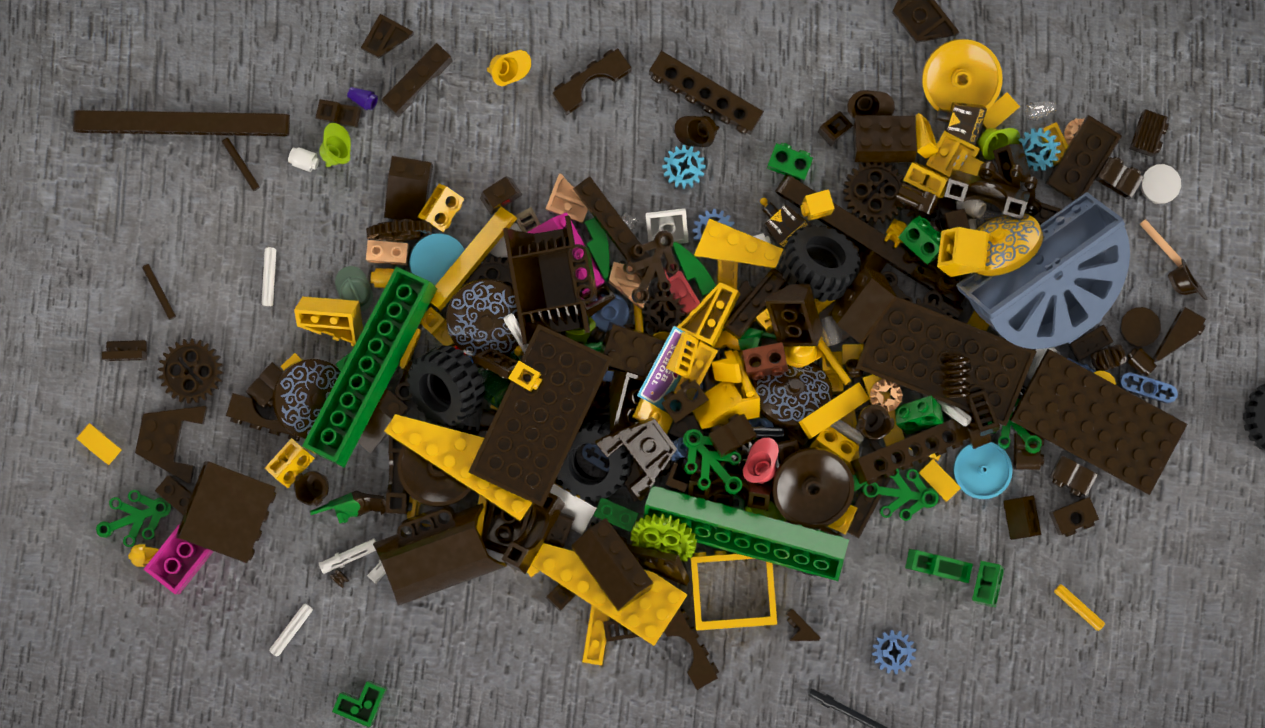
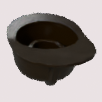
(870, 104)
(696, 130)
(1184, 282)

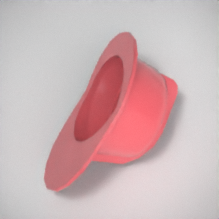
(761, 461)

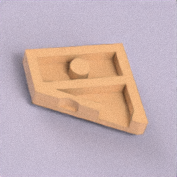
(564, 200)
(624, 282)

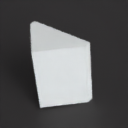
(671, 221)

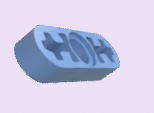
(1164, 387)

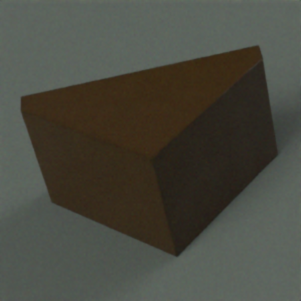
(834, 128)

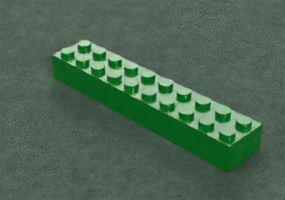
(370, 367)
(752, 533)

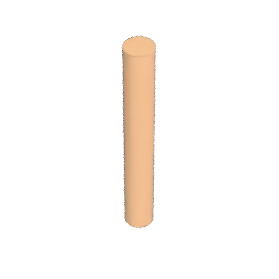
(1161, 242)

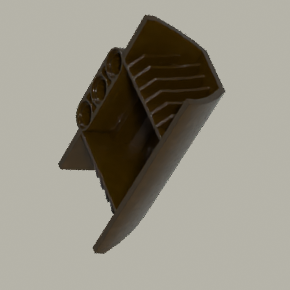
(548, 280)
(435, 555)

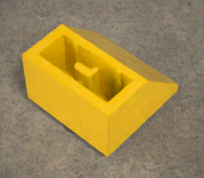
(962, 251)

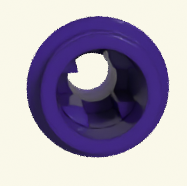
(363, 98)

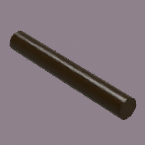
(240, 164)
(158, 291)

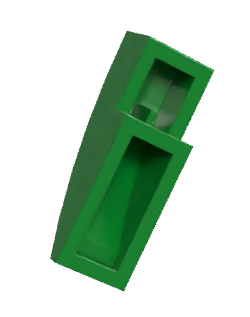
(599, 247)
(694, 269)
(938, 565)

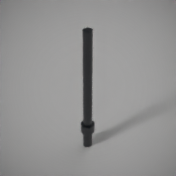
(828, 701)

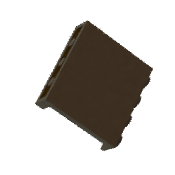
(226, 512)

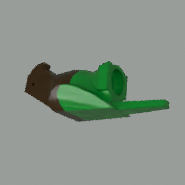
(353, 505)

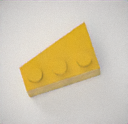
(711, 314)
(330, 316)

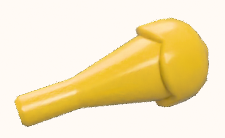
(141, 555)

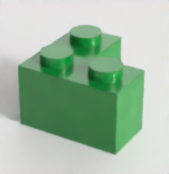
(362, 709)

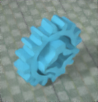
(1036, 141)
(692, 170)

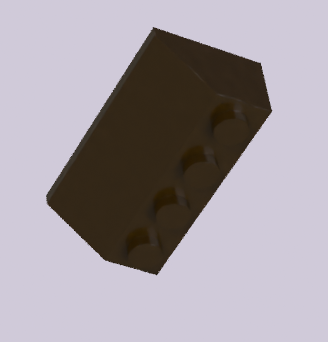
(612, 564)

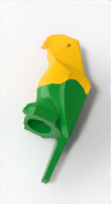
(749, 340)

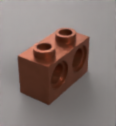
(764, 355)

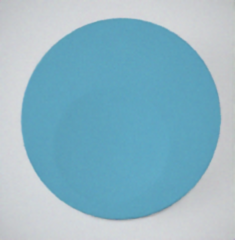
(434, 256)
(982, 471)

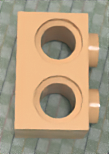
(387, 252)

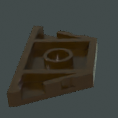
(924, 20)

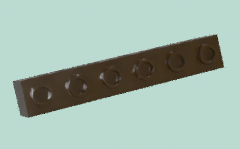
(735, 103)
(864, 466)

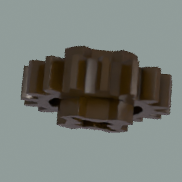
(664, 304)

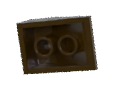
(407, 188)
(624, 399)
(381, 417)
(503, 529)

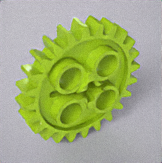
(664, 536)

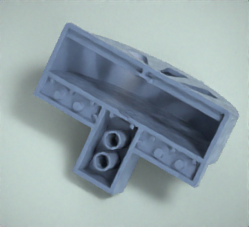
(1063, 285)

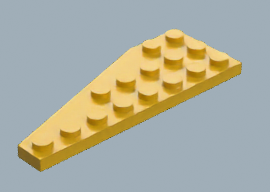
(453, 454)
(645, 616)

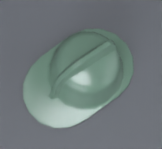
(353, 285)

